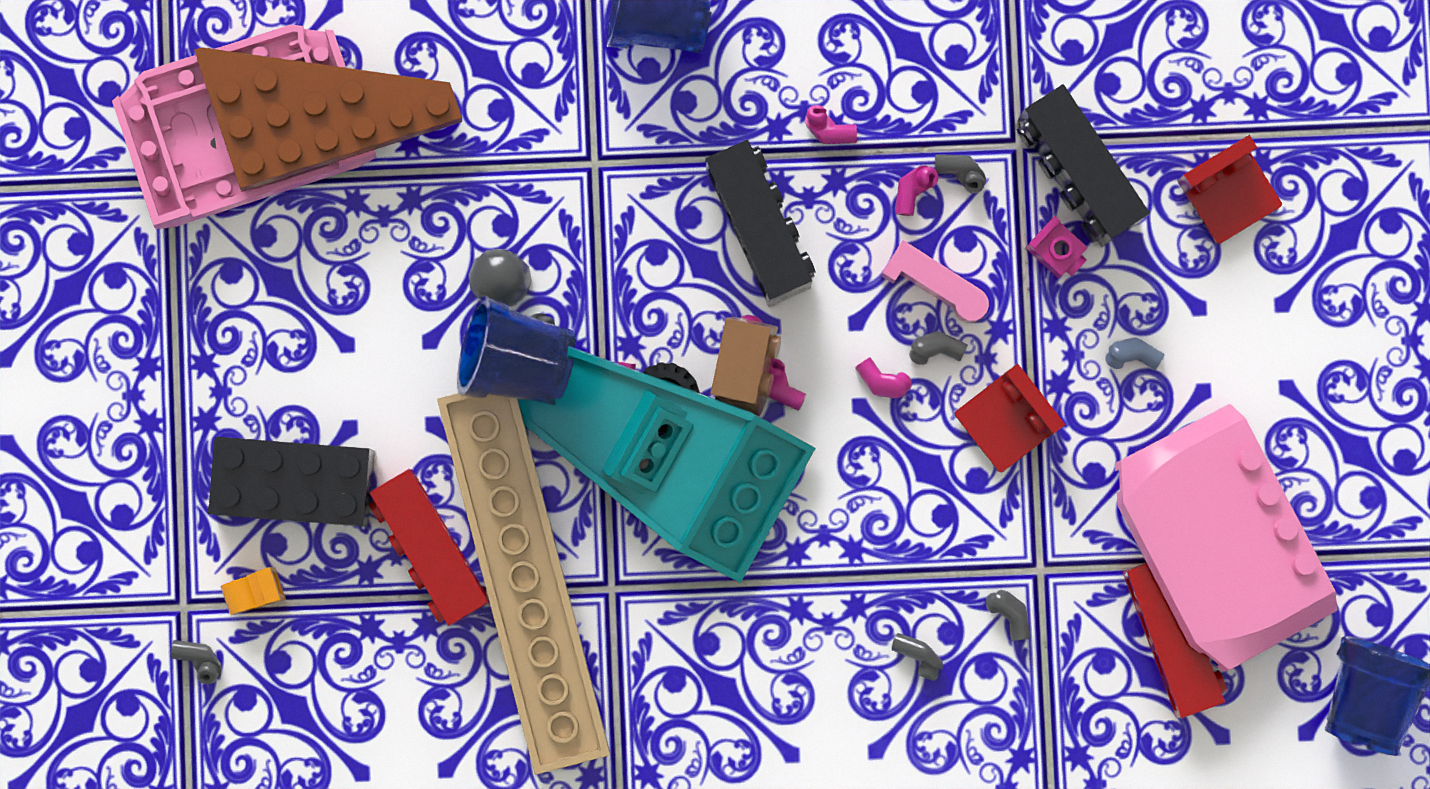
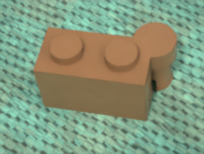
(744, 364)

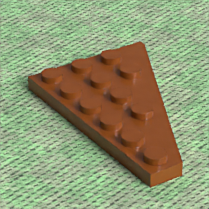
(305, 115)

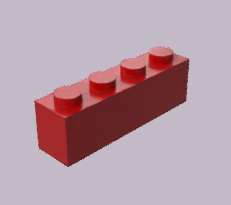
(429, 547)
(1184, 671)

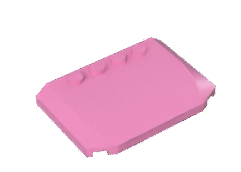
(172, 123)
(1223, 539)

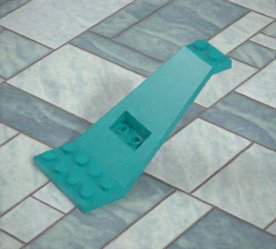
(708, 480)

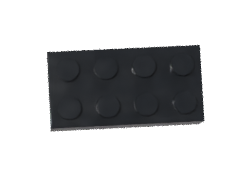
(1081, 166)
(758, 222)
(291, 481)

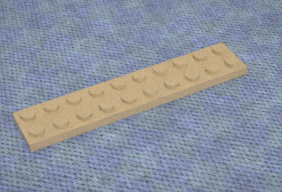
(524, 580)

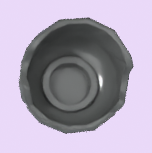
(500, 276)

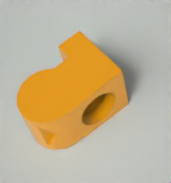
(253, 591)

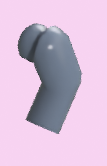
(1131, 350)

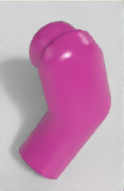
(826, 130)
(912, 185)
(883, 384)
(781, 390)

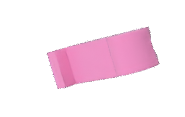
(966, 299)

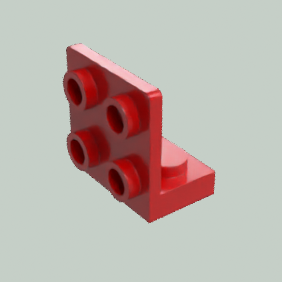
(1230, 191)
(1009, 418)

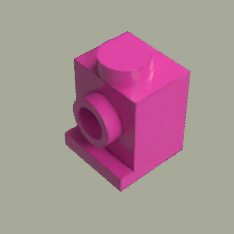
(1043, 249)

